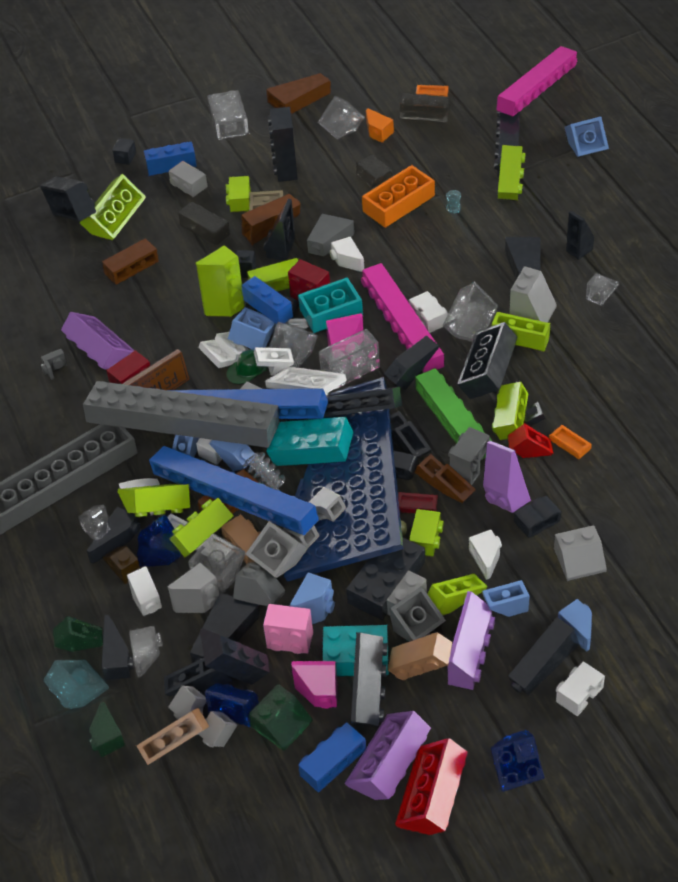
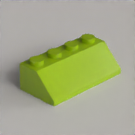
(114, 208)
(220, 283)

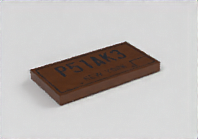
(164, 374)

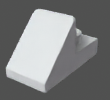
(275, 358)

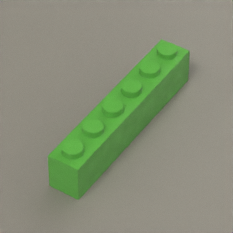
(445, 404)

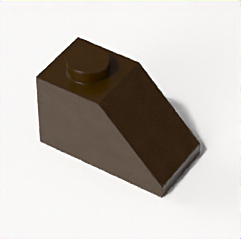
(122, 562)

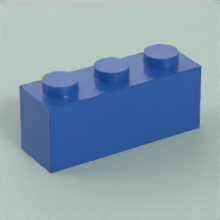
(165, 158)
(267, 300)
(332, 757)

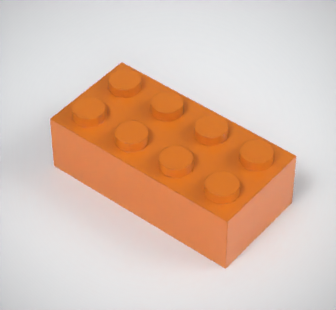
(398, 196)

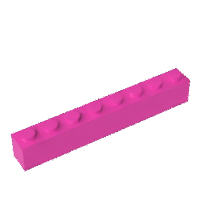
(536, 81)
(398, 311)

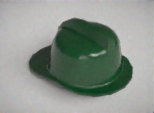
(244, 369)

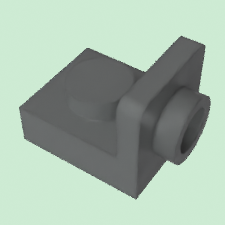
(52, 362)

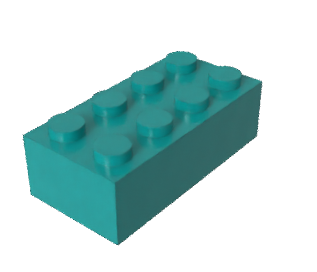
(311, 441)

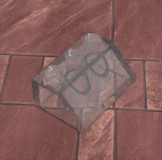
(470, 313)

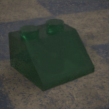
(280, 717)

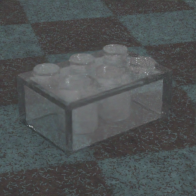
(228, 114)
(351, 356)

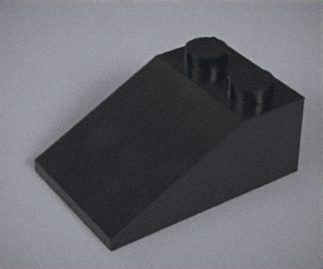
(281, 235)

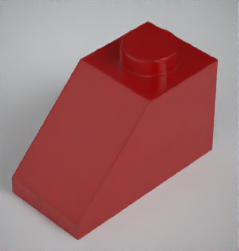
(529, 442)

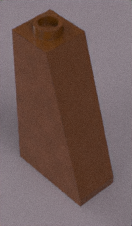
(299, 92)
(260, 220)

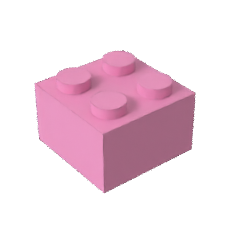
(288, 628)

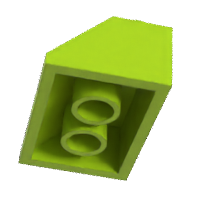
(155, 499)

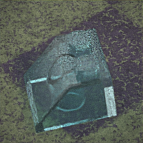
(74, 682)

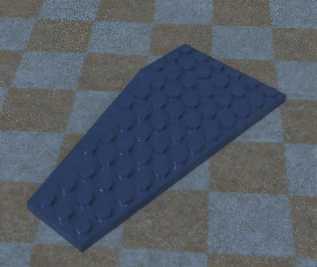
(368, 489)

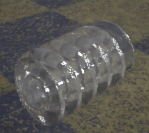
(264, 471)

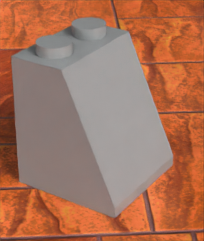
(531, 296)

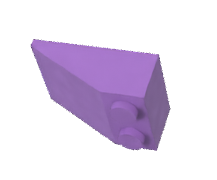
(504, 478)

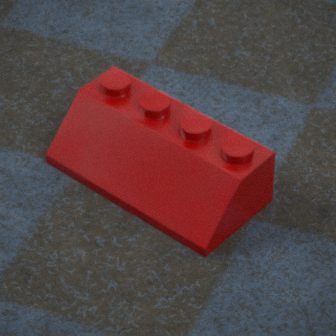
(432, 787)

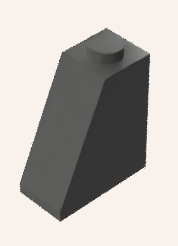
(326, 231)

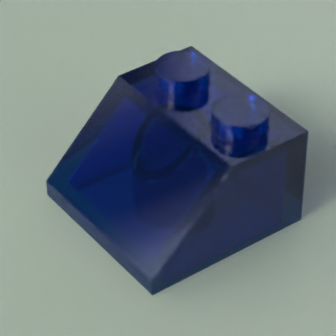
(232, 702)

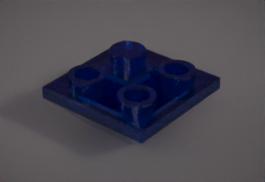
(155, 545)
(517, 760)

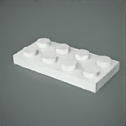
(305, 379)

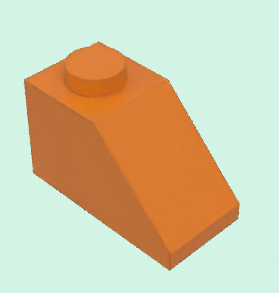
(378, 125)

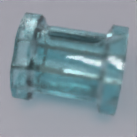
(453, 201)

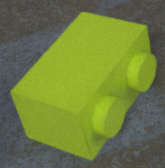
(238, 193)
(426, 530)

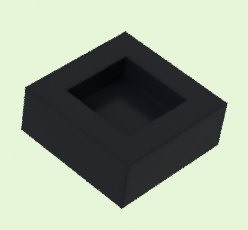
(534, 414)

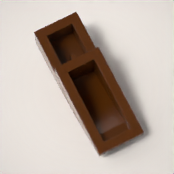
(444, 479)

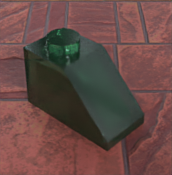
(77, 635)
(104, 732)

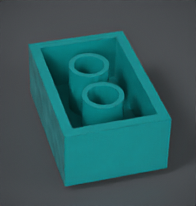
(329, 303)
(340, 645)

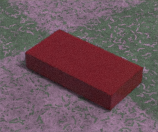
(411, 502)

